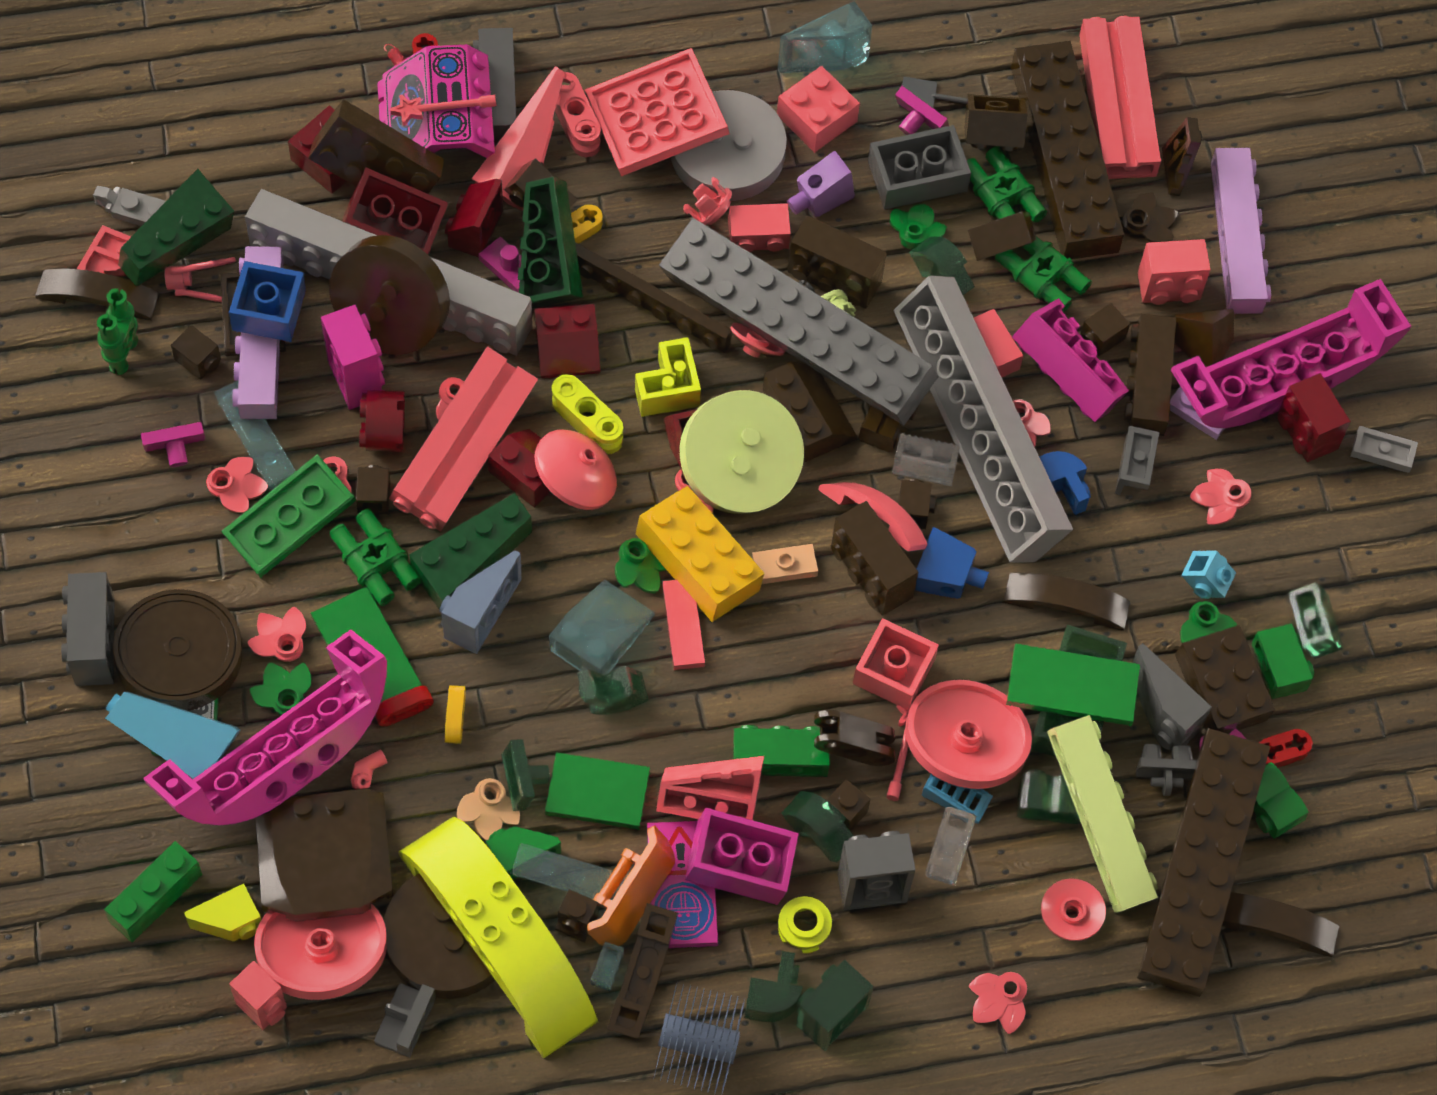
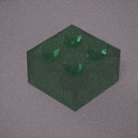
(834, 1004)

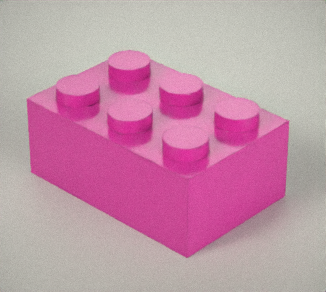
(352, 354)
(741, 856)

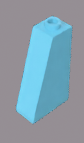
(171, 732)

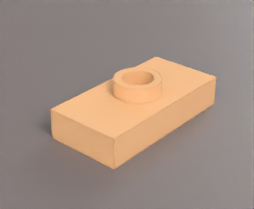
(787, 563)

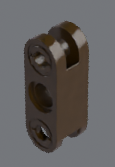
(854, 738)

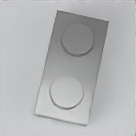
(1384, 449)

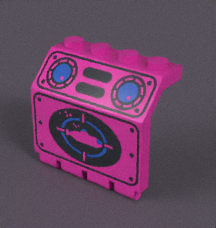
(436, 77)

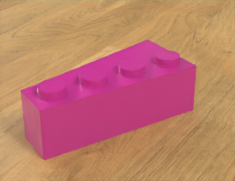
(1070, 360)

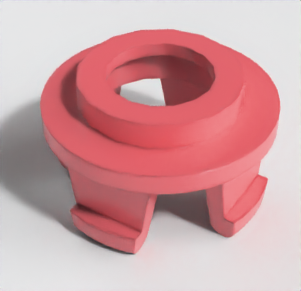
(711, 204)

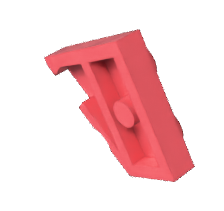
(105, 252)

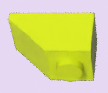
(226, 916)

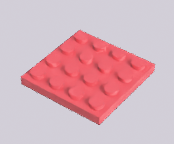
(657, 112)

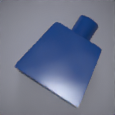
(948, 566)

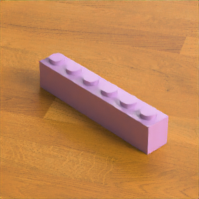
(1239, 230)
(258, 356)

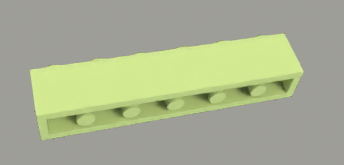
(1103, 814)

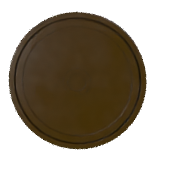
(395, 289)
(178, 649)
(429, 946)

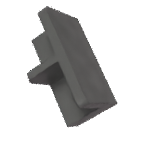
(1137, 459)
(405, 1019)

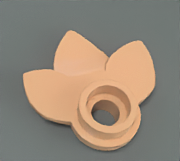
(486, 813)

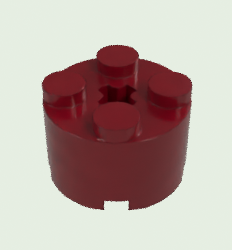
(384, 420)

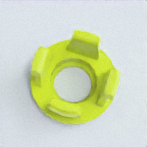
(805, 940)

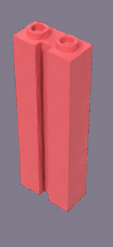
(1120, 96)
(462, 440)

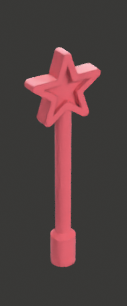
(414, 109)
(895, 785)

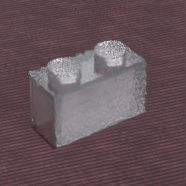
(925, 459)
(950, 845)

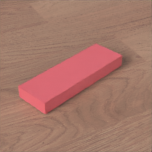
(683, 627)

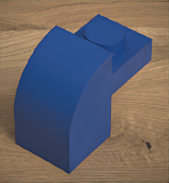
(1067, 474)

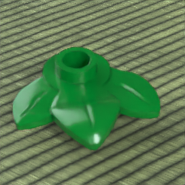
(916, 225)
(638, 569)
(1197, 627)
(280, 686)

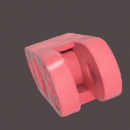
(583, 129)

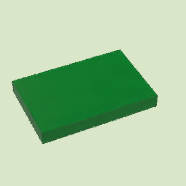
(597, 791)

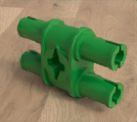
(1004, 188)
(1042, 282)
(117, 331)
(369, 569)

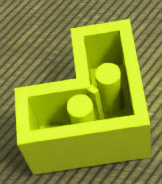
(673, 385)

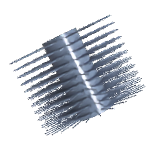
(700, 1039)

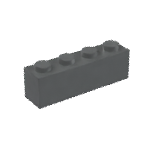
(499, 47)

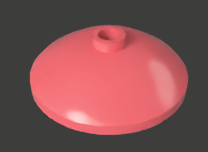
(575, 469)

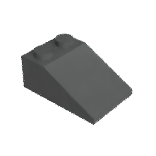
(1168, 702)

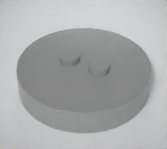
(744, 159)

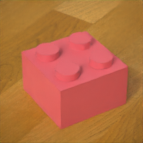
(818, 109)
(1173, 271)
(895, 664)

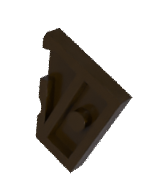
(1180, 154)

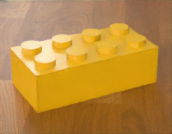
(699, 553)

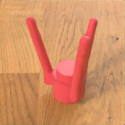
(180, 277)

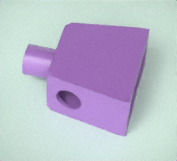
(823, 187)

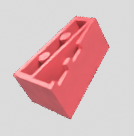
(718, 785)

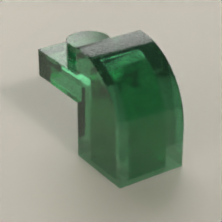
(942, 258)
(612, 692)
(820, 821)
(775, 1000)

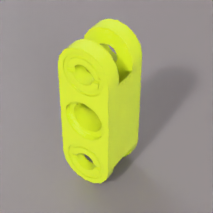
(575, 399)

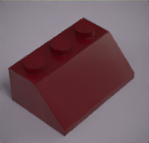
(395, 210)

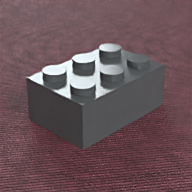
(919, 167)
(89, 628)
(876, 870)

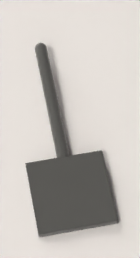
(927, 91)

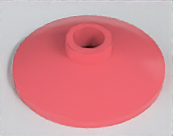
(754, 342)
(1078, 896)

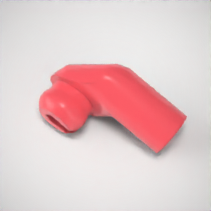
(364, 768)

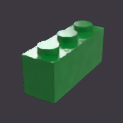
(784, 750)
(153, 891)

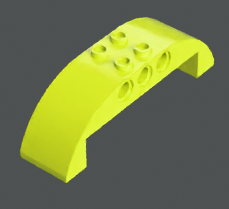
(503, 932)

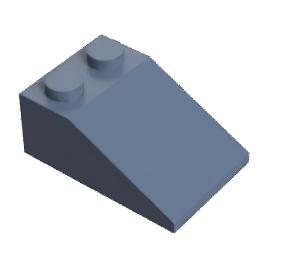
(479, 603)

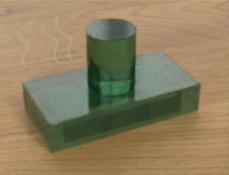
(521, 775)

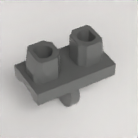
(1166, 772)

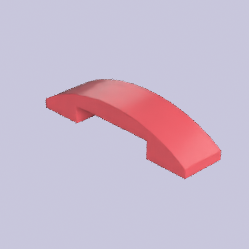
(901, 524)

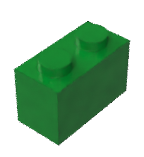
(1282, 661)

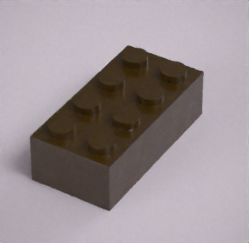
(360, 141)

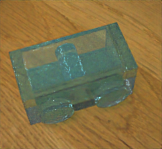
(607, 966)

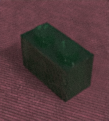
(1315, 620)

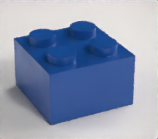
(267, 301)

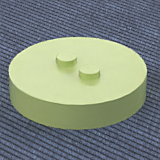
(741, 452)

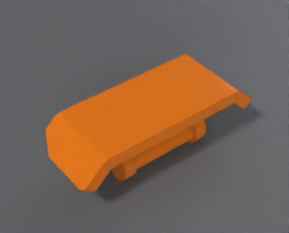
(637, 890)

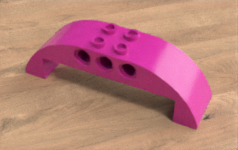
(1257, 379)
(286, 751)

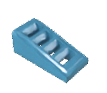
(943, 799)

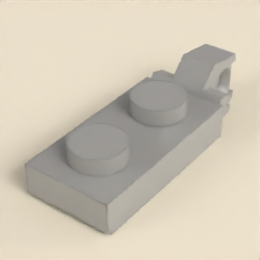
(127, 204)

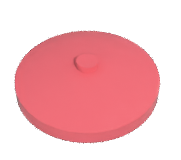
(968, 734)
(321, 955)

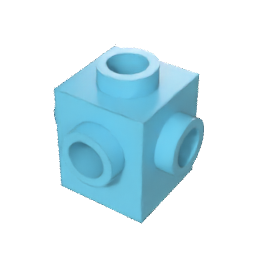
(1208, 574)

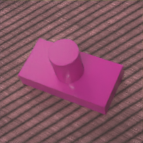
(919, 113)
(503, 262)
(174, 440)

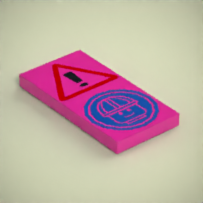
(692, 901)

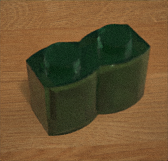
(1045, 798)

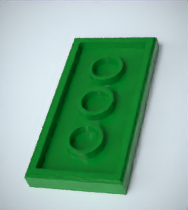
(288, 515)
(362, 615)
(1073, 684)

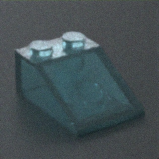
(831, 41)
(599, 629)

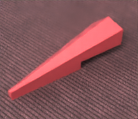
(526, 137)

